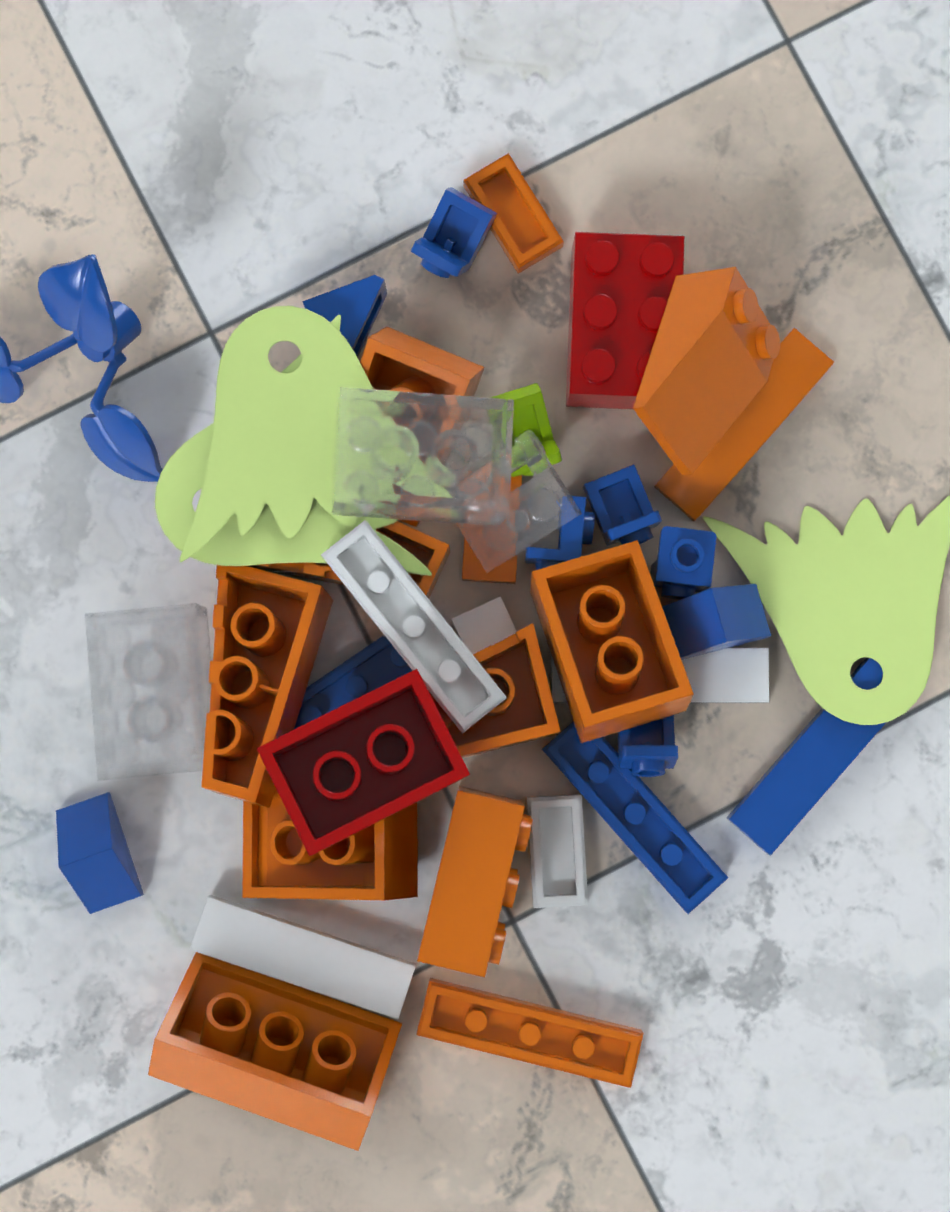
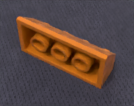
(275, 1050)

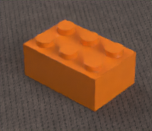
(610, 641)
(475, 882)

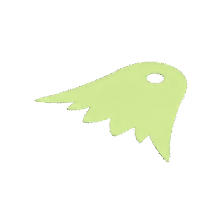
(274, 427)
(265, 541)
(852, 601)

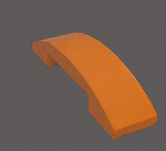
(789, 381)

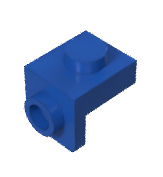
(454, 234)
(622, 507)
(570, 540)
(683, 562)
(648, 748)

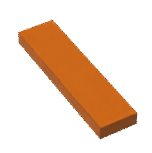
(530, 1032)

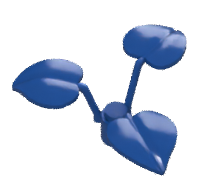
(81, 303)

